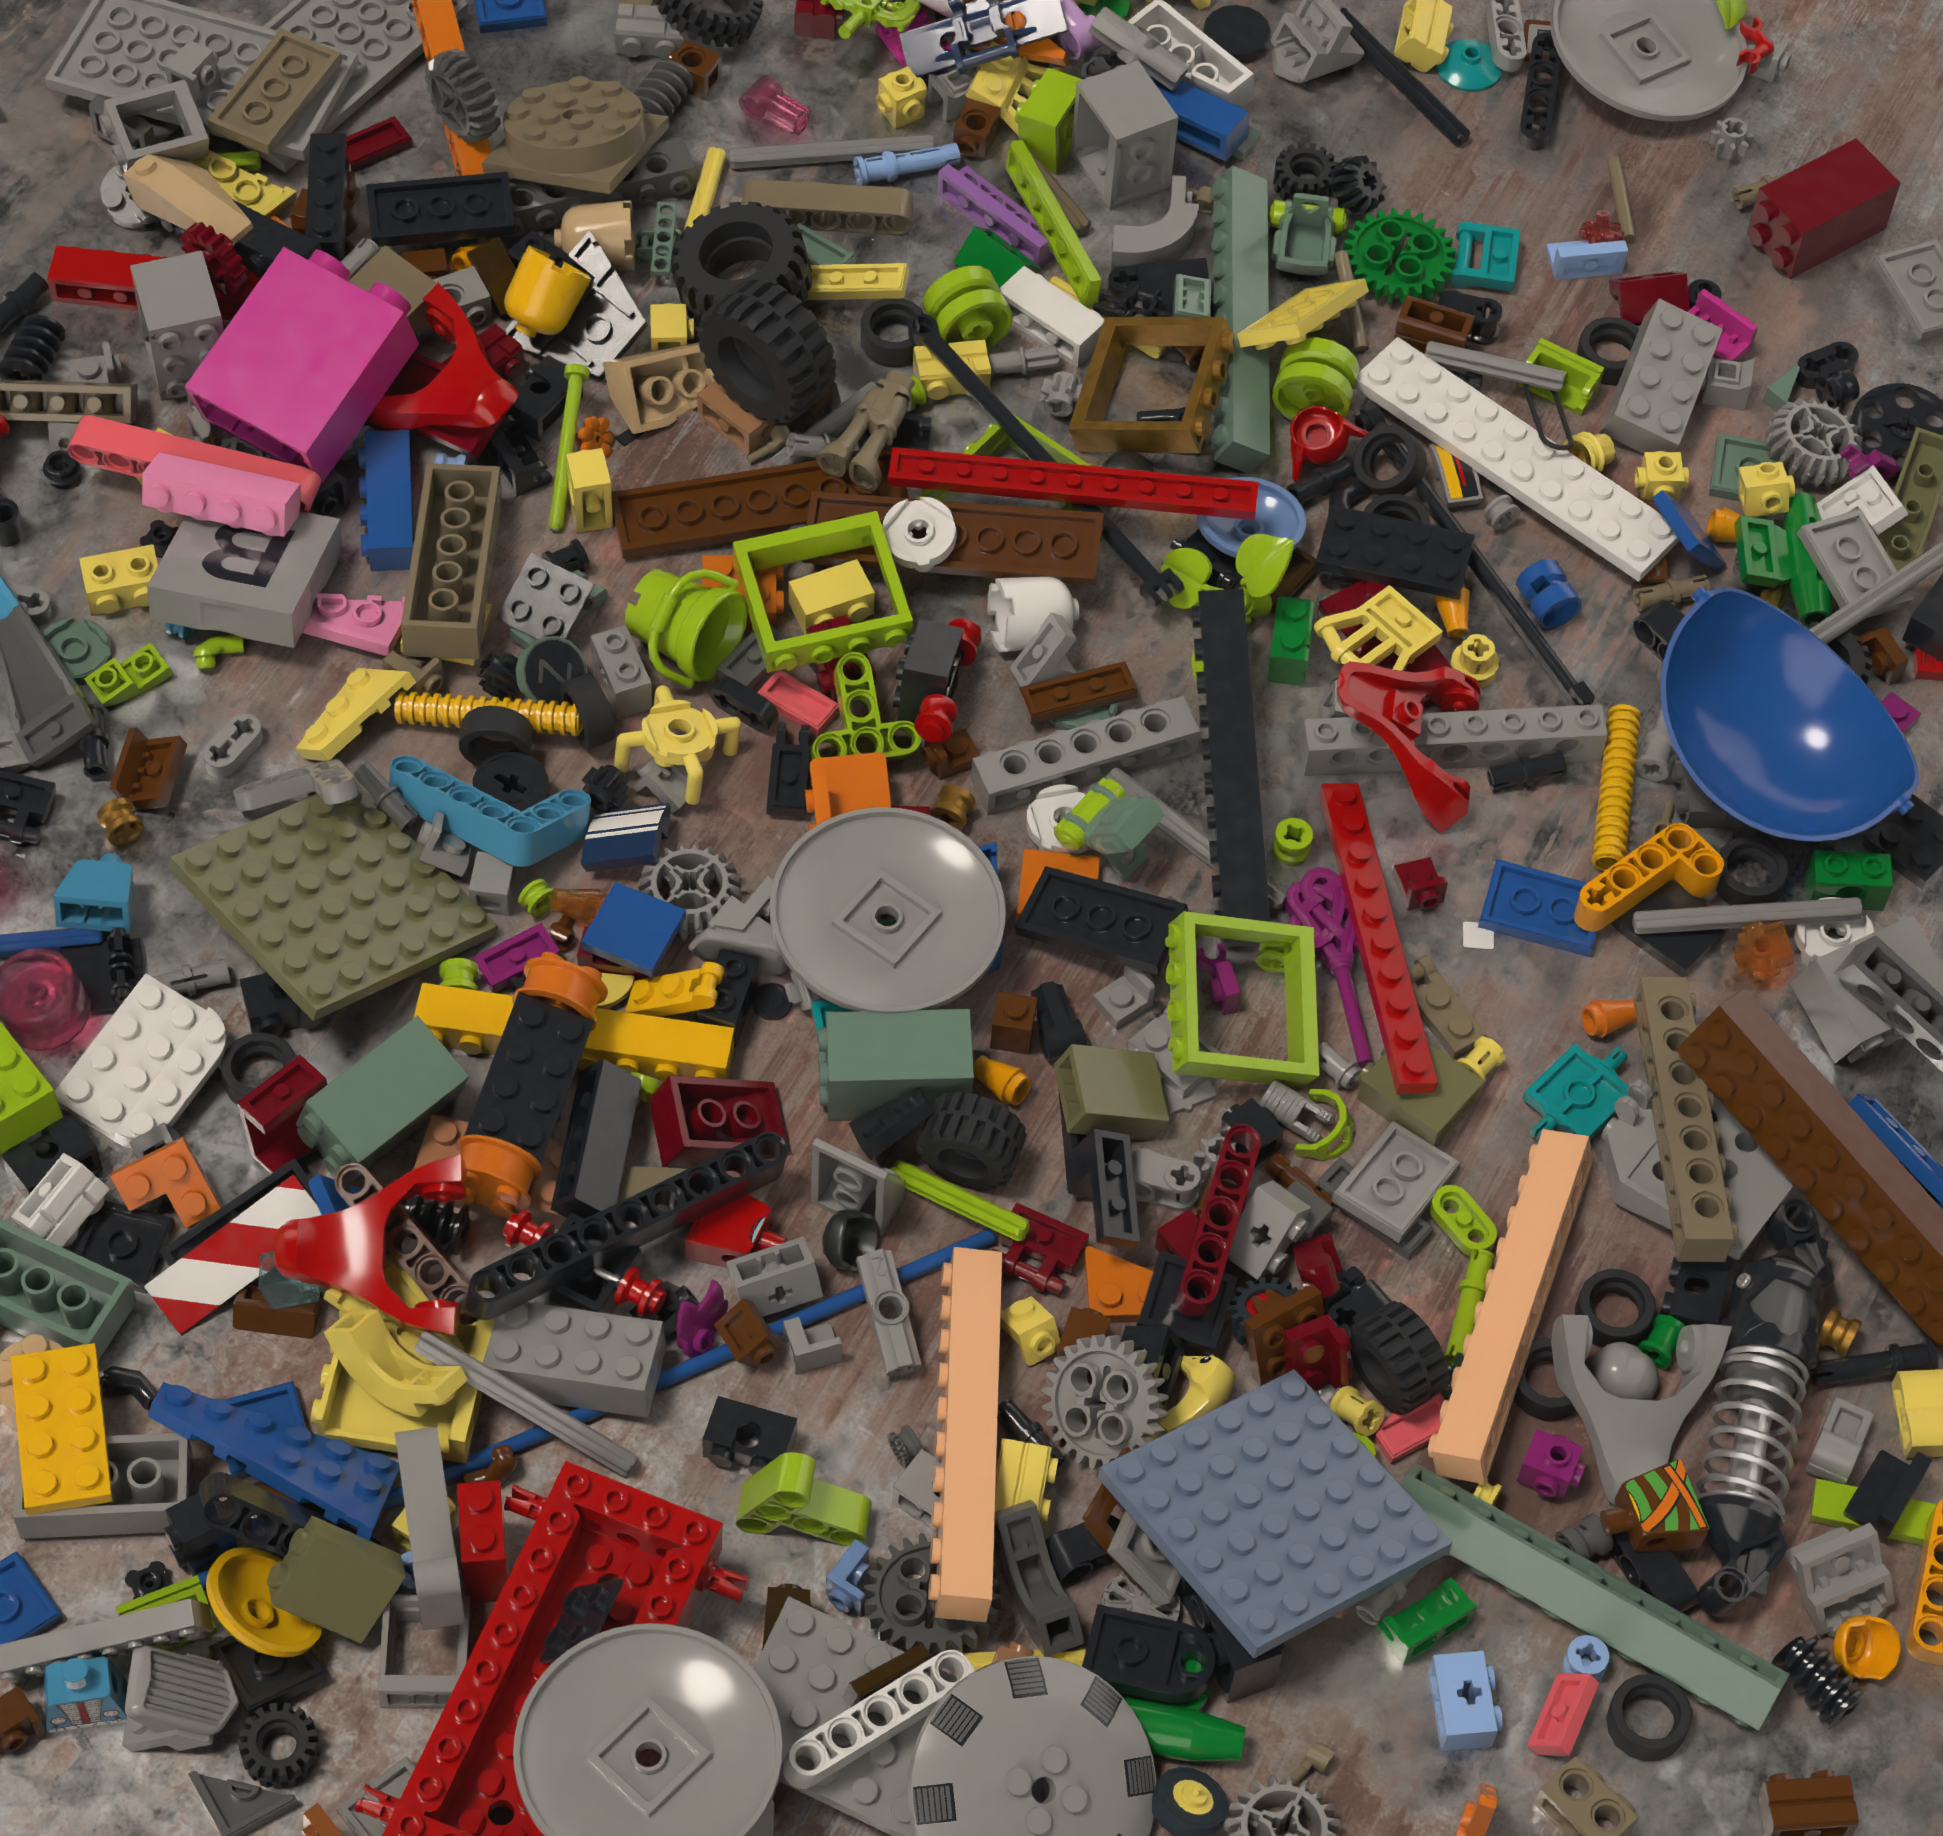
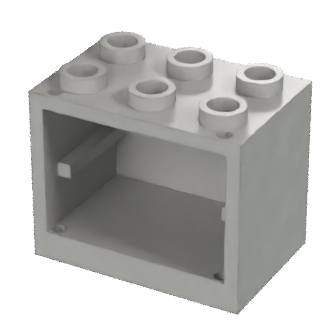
(1123, 134)
(176, 317)
(1842, 1017)

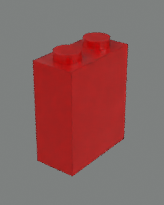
(482, 1540)

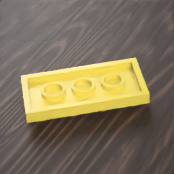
(1302, 314)

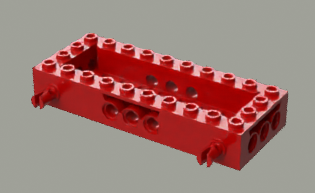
(581, 1536)

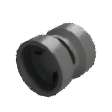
(1586, 1538)

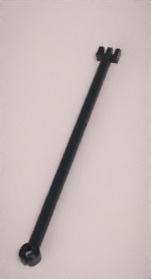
(1155, 583)
(1575, 693)

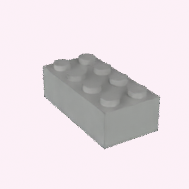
(1661, 379)
(580, 1356)
(145, 1478)

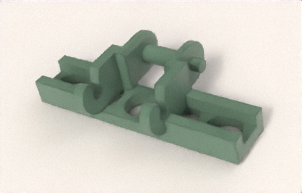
(660, 238)

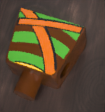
(1658, 1511)

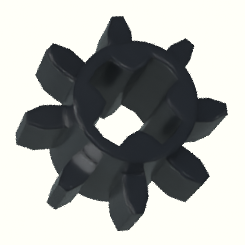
(498, 674)
(606, 787)

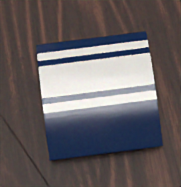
(625, 837)

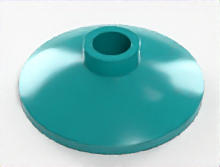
(1469, 66)

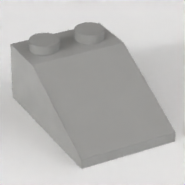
(849, 1182)

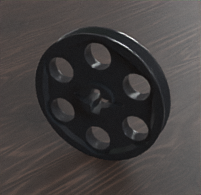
(1894, 417)

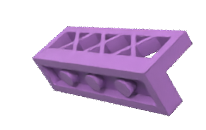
(994, 211)

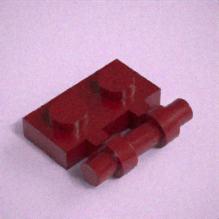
(1048, 1241)

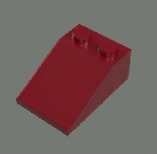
(710, 1115)

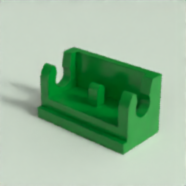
(1427, 1621)

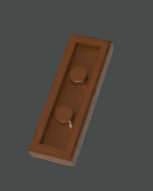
(1077, 692)

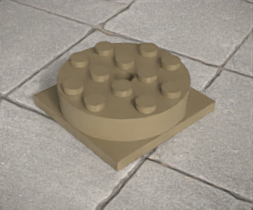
(575, 135)

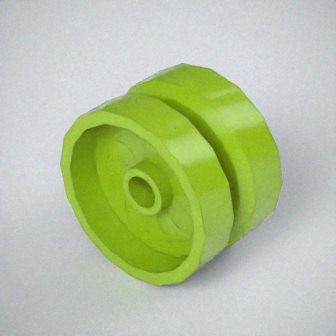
(968, 306)
(1315, 374)

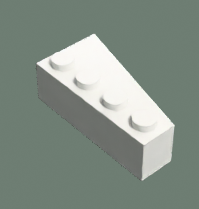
(1210, 65)

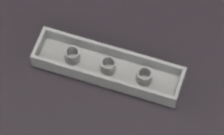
(106, 1638)

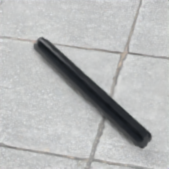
(1407, 82)

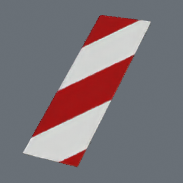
(228, 1257)

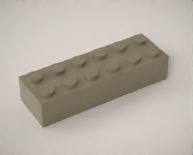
(452, 561)

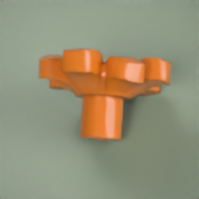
(595, 435)

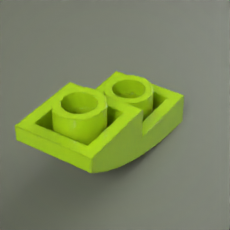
(125, 680)

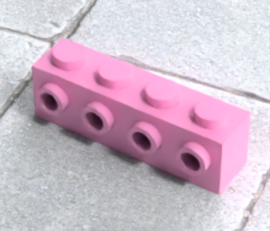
(221, 494)

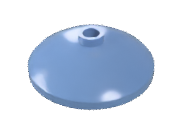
(1276, 515)

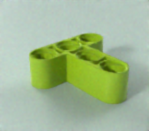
(868, 726)
(792, 1497)

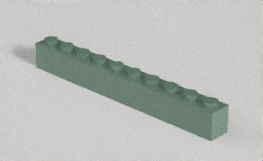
(1241, 297)
(1599, 1602)

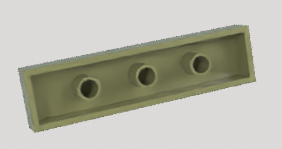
(1919, 491)

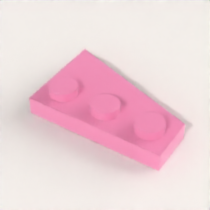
(357, 623)

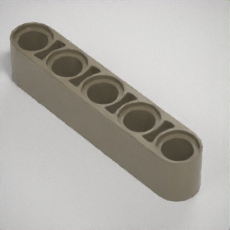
(836, 205)

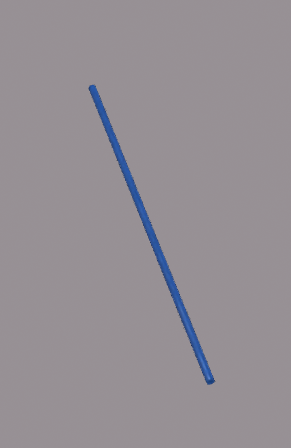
(698, 1363)

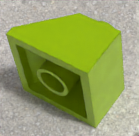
(1047, 118)

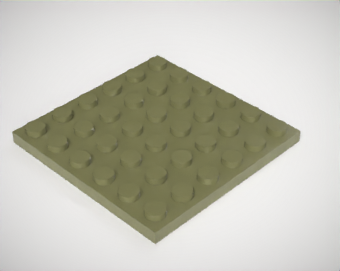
(331, 900)

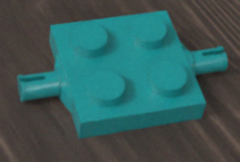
(1577, 1092)

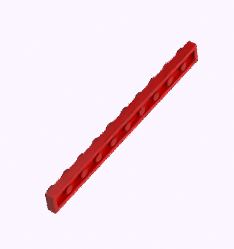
(1073, 483)
(1378, 939)

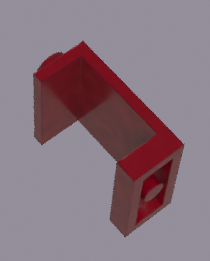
(272, 1112)

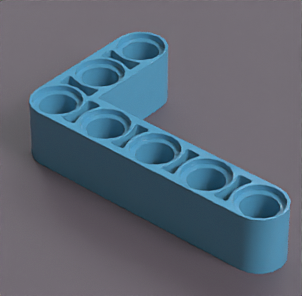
(488, 822)

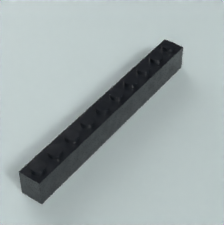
(1232, 757)

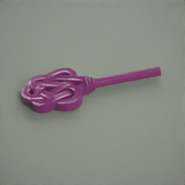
(1306, 908)

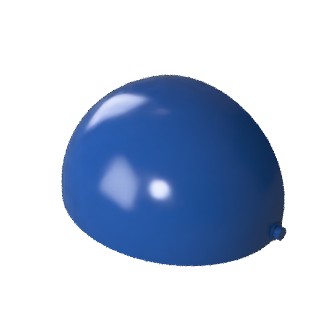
(1780, 723)

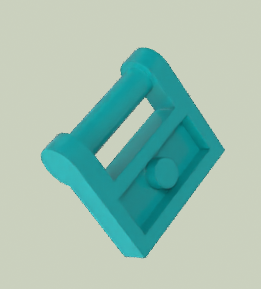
(1497, 256)

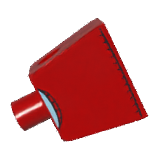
(731, 1232)

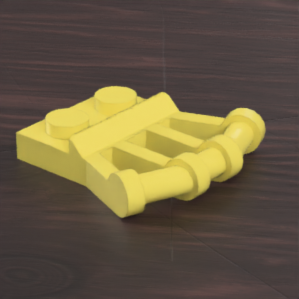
(1000, 81)
(1391, 620)

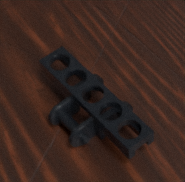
(1128, 302)

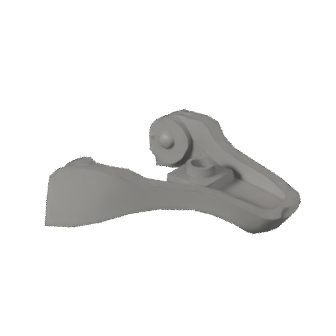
(1632, 1433)

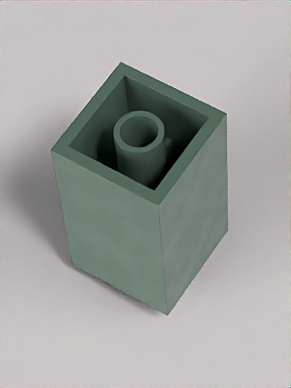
(879, 1056)
(381, 1098)

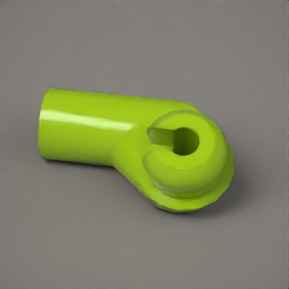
(215, 645)

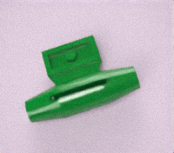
(1777, 557)
(1184, 1731)

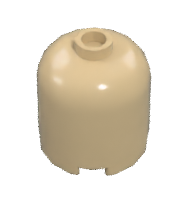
(608, 223)

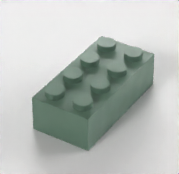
(59, 1292)

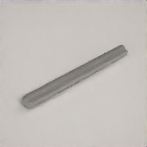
(825, 151)
(1880, 595)
(1185, 831)
(1741, 915)
(527, 1404)

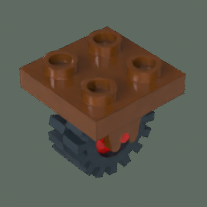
(1263, 1315)

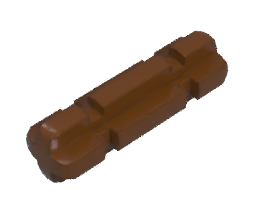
(1280, 1168)

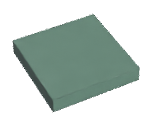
(1729, 455)

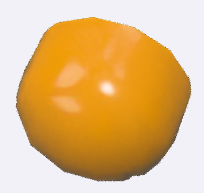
(1866, 1647)

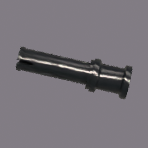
(1888, 1362)

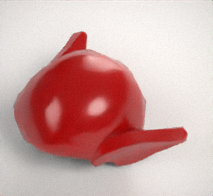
(1319, 437)

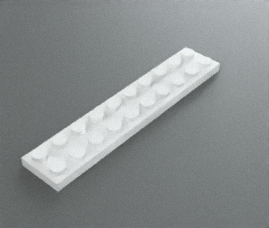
(1516, 459)

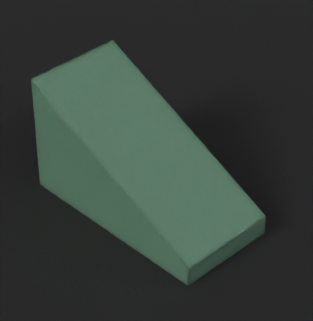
(1779, 391)

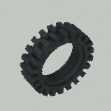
(711, 24)

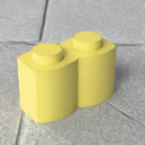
(1919, 1411)

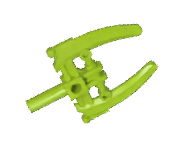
(868, 11)

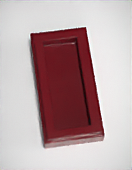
(377, 143)

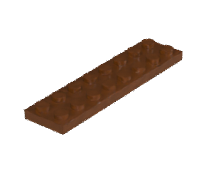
(728, 506)
(989, 540)

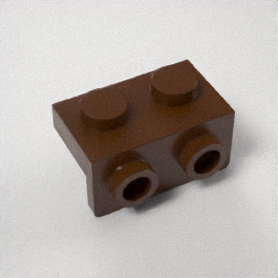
(148, 769)

